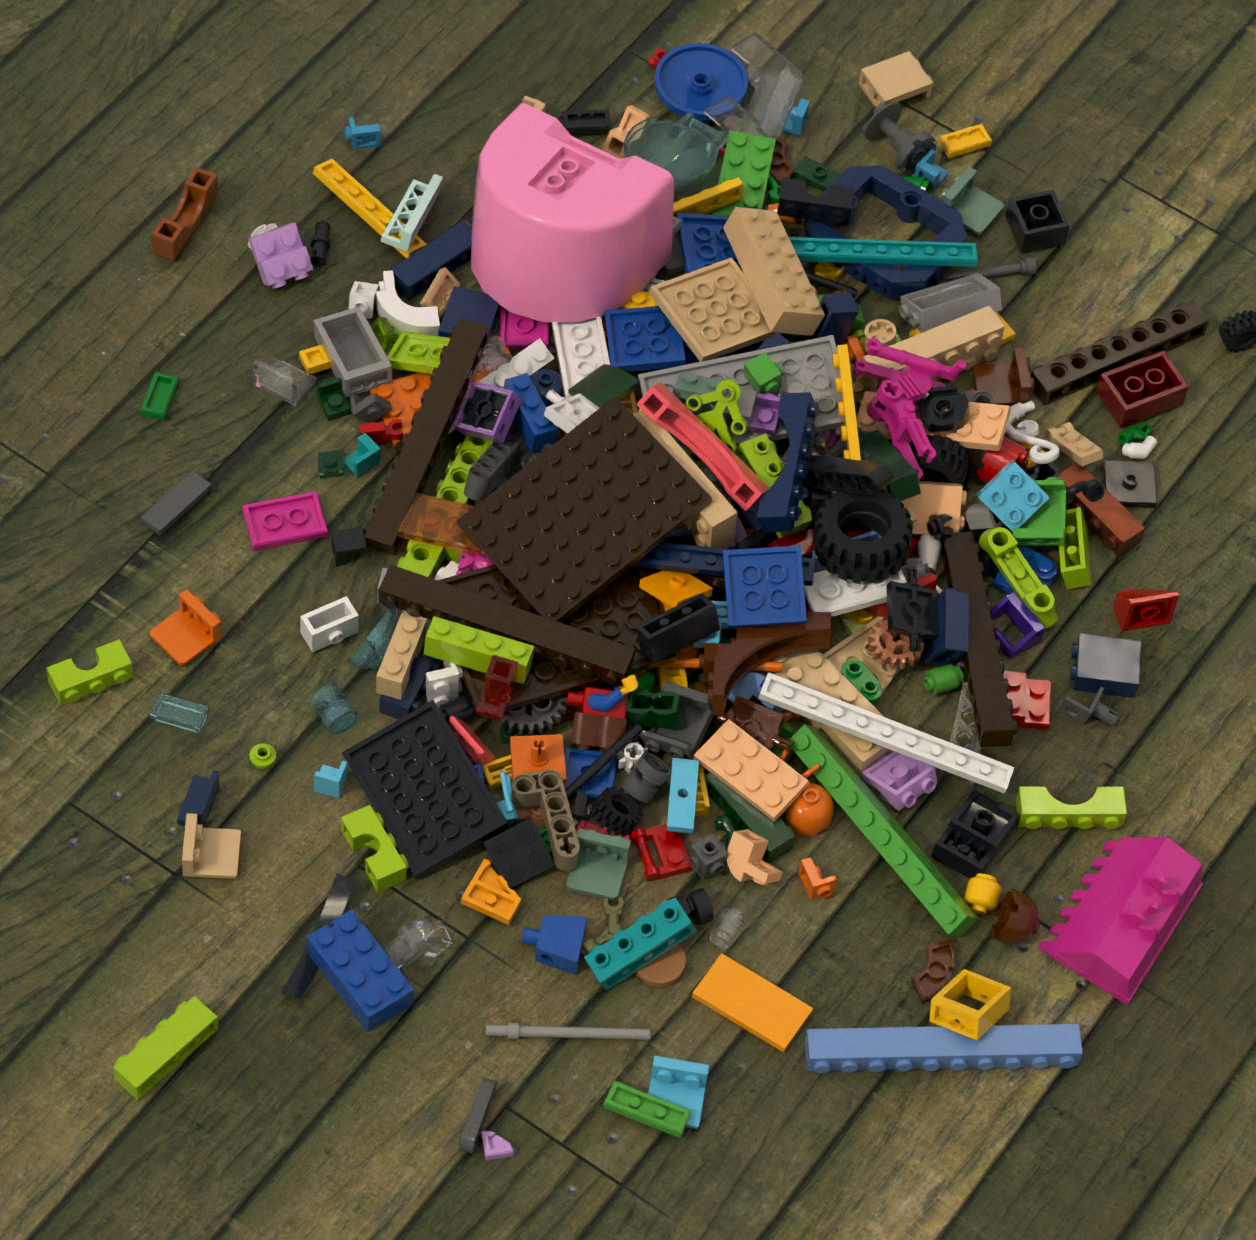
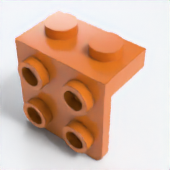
(187, 630)

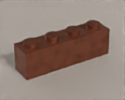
(1105, 517)

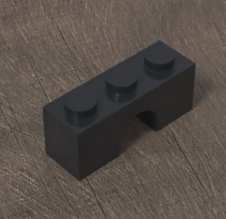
(798, 203)

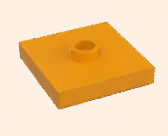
(674, 587)

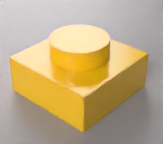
(314, 359)

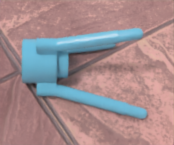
(507, 806)

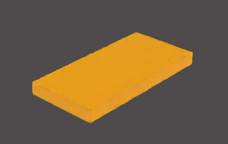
(752, 1002)

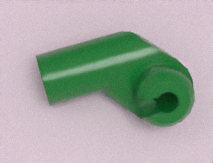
(1135, 432)

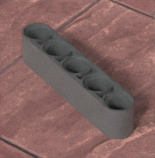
(491, 468)

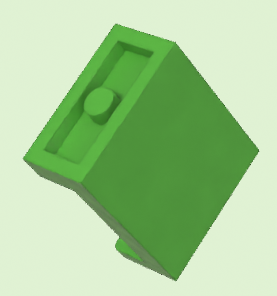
(1048, 523)

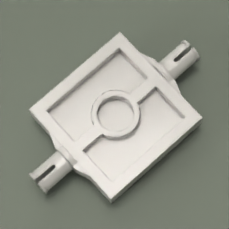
(568, 411)

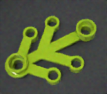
(715, 417)

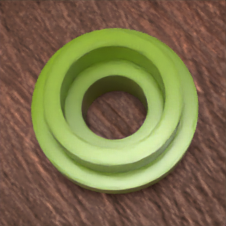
(262, 762)

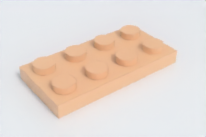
(751, 770)

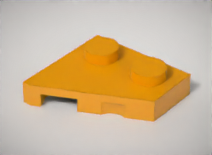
(491, 895)

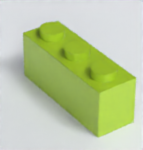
(1075, 554)

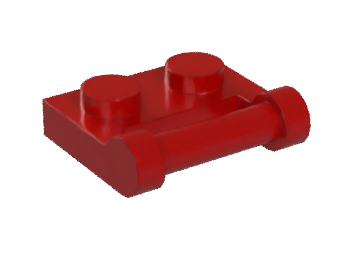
(668, 849)

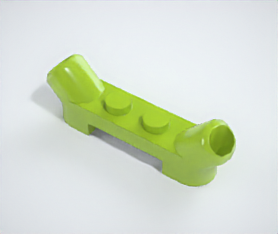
(1003, 550)

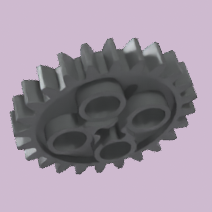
(539, 717)

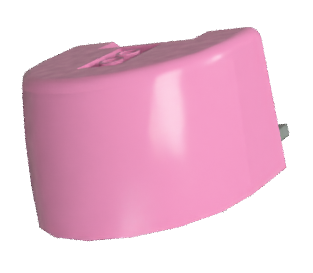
(564, 223)

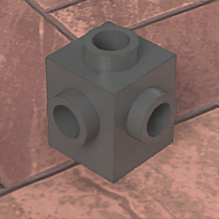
(708, 856)

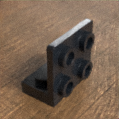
(518, 852)

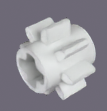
(630, 756)

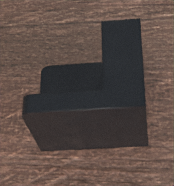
(345, 542)

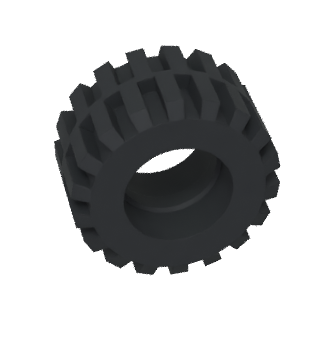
(948, 465)

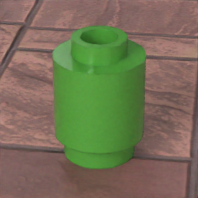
(943, 679)

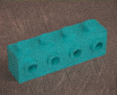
(640, 943)

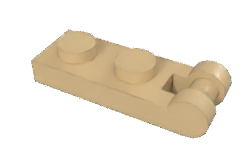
(1074, 444)

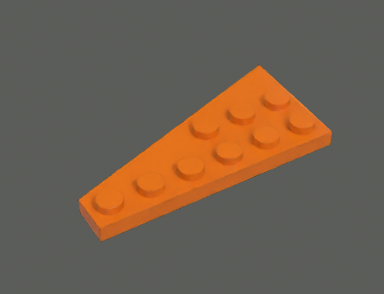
(406, 396)

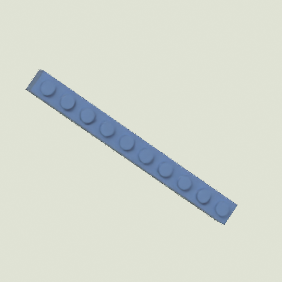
(942, 1048)

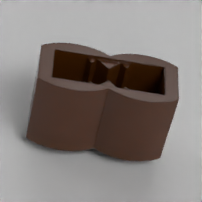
(596, 730)

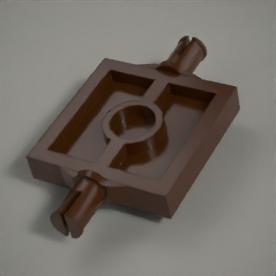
(758, 722)

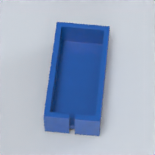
(360, 970)

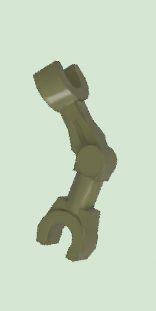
(613, 914)

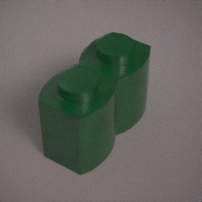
(655, 709)

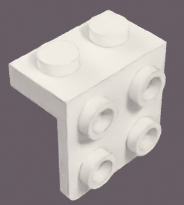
(444, 683)

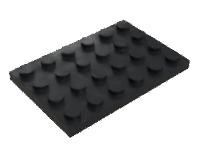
(425, 789)

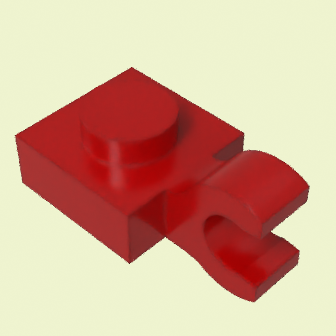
(380, 433)

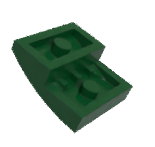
(605, 384)

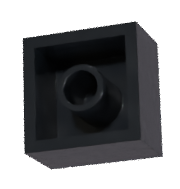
(1037, 220)

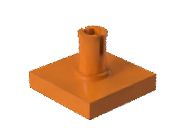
(537, 754)

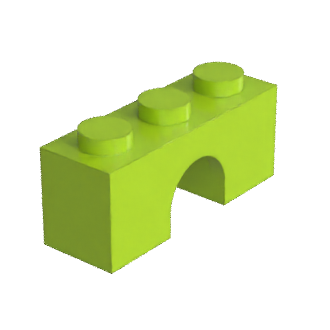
(73, 683)
(366, 829)

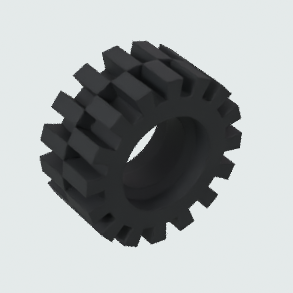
(1239, 331)
(617, 811)

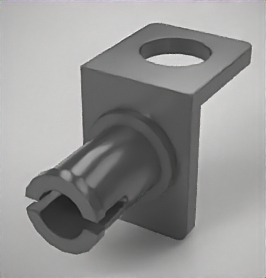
(1095, 708)

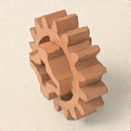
(892, 647)

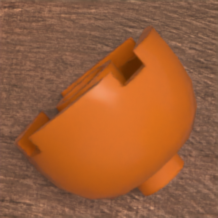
(810, 811)

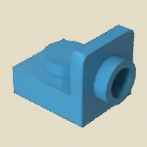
(797, 118)
(363, 136)

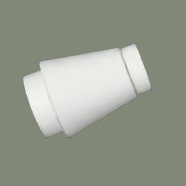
(929, 551)

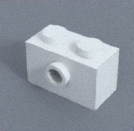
(329, 624)

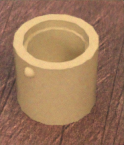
(882, 330)

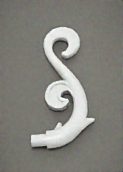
(1027, 432)

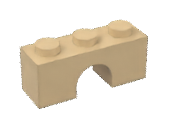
(396, 664)

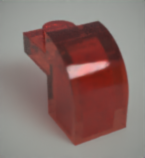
(498, 687)

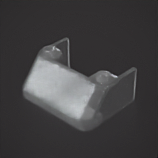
(776, 90)

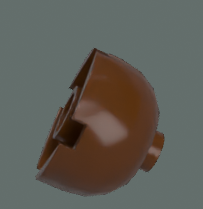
(1016, 918)

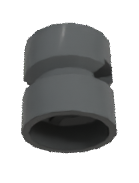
(647, 776)

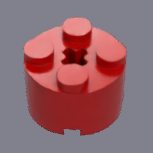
(996, 460)

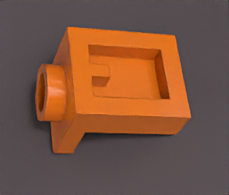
(814, 882)

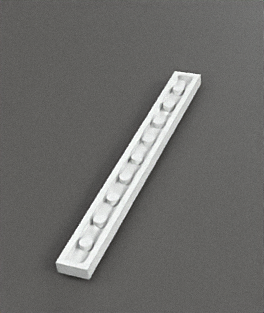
(886, 733)

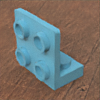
(1012, 495)
(680, 1084)

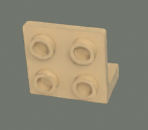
(210, 850)

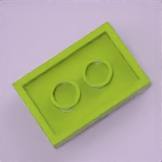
(417, 352)

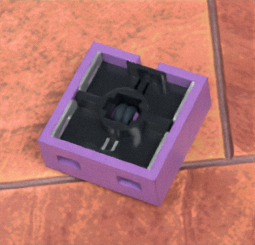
(487, 412)

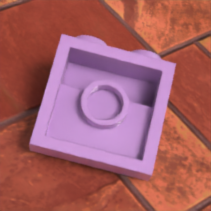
(280, 255)
(900, 779)

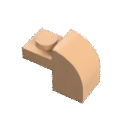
(615, 141)
(746, 856)

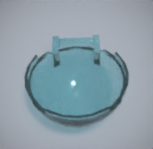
(677, 147)

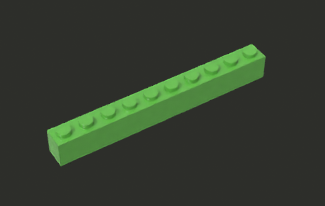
(883, 831)

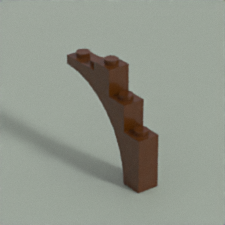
(753, 646)

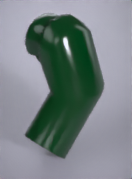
(727, 823)

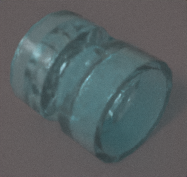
(333, 708)

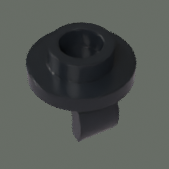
(936, 526)

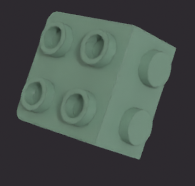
(975, 205)
(690, 384)
(599, 865)

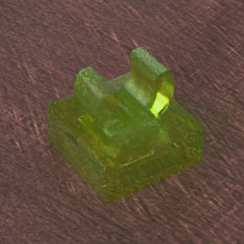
(384, 332)

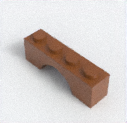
(174, 232)

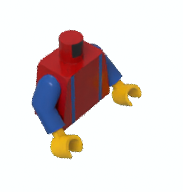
(603, 700)

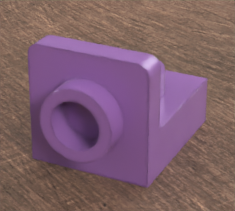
(765, 415)

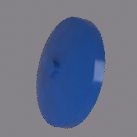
(698, 77)

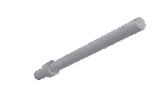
(514, 1031)

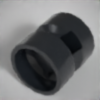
(697, 906)

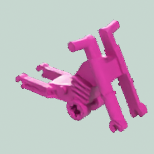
(901, 395)

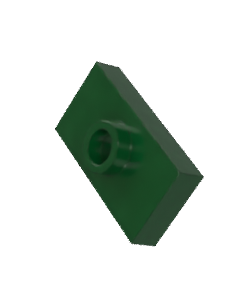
(815, 174)

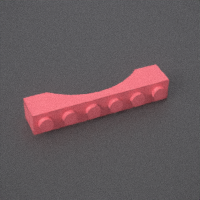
(729, 469)

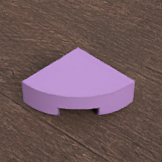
(495, 1146)

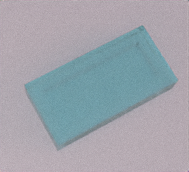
(179, 712)

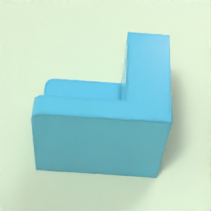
(331, 780)

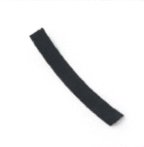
(332, 909)

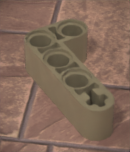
(554, 820)

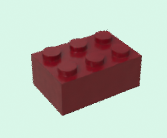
(1142, 389)

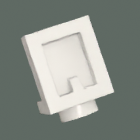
(363, 295)

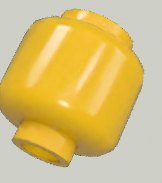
(982, 893)

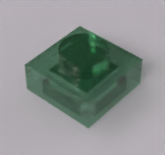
(331, 463)

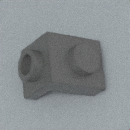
(369, 408)

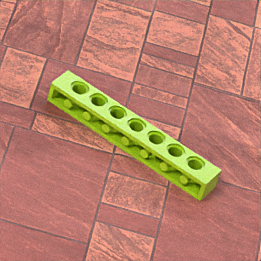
(449, 489)

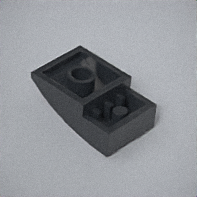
(974, 835)

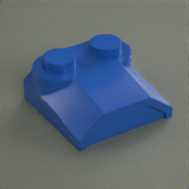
(1042, 566)

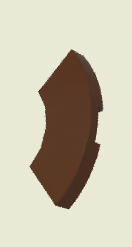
(780, 166)
(936, 972)

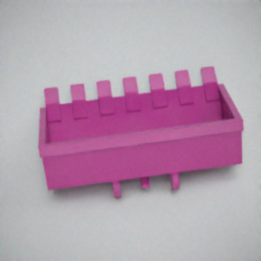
(1126, 913)

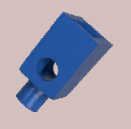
(558, 941)

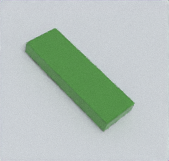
(647, 1109)

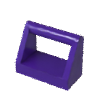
(1023, 620)

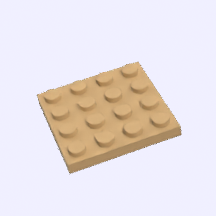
(713, 309)

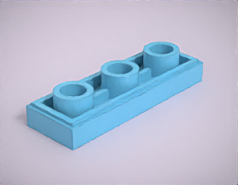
(682, 784)

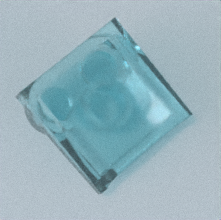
(376, 643)

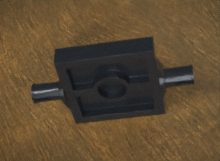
(912, 610)

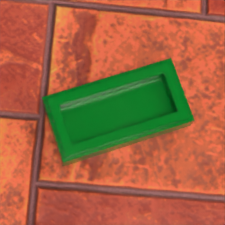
(159, 396)

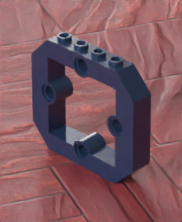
(912, 206)

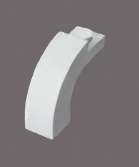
(403, 316)

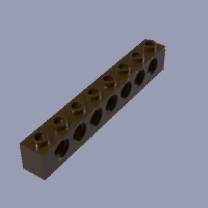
(1145, 338)

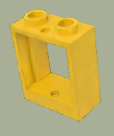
(972, 1023)

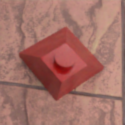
(1144, 608)

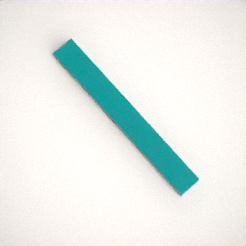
(885, 252)

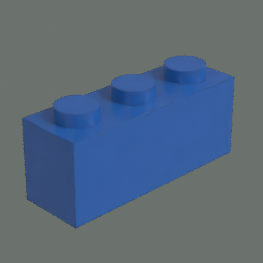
(530, 417)

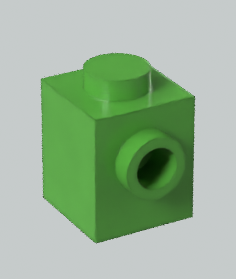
(763, 374)

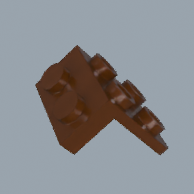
(1006, 381)

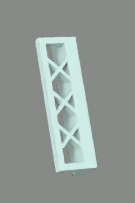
(416, 217)

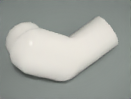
(1139, 450)

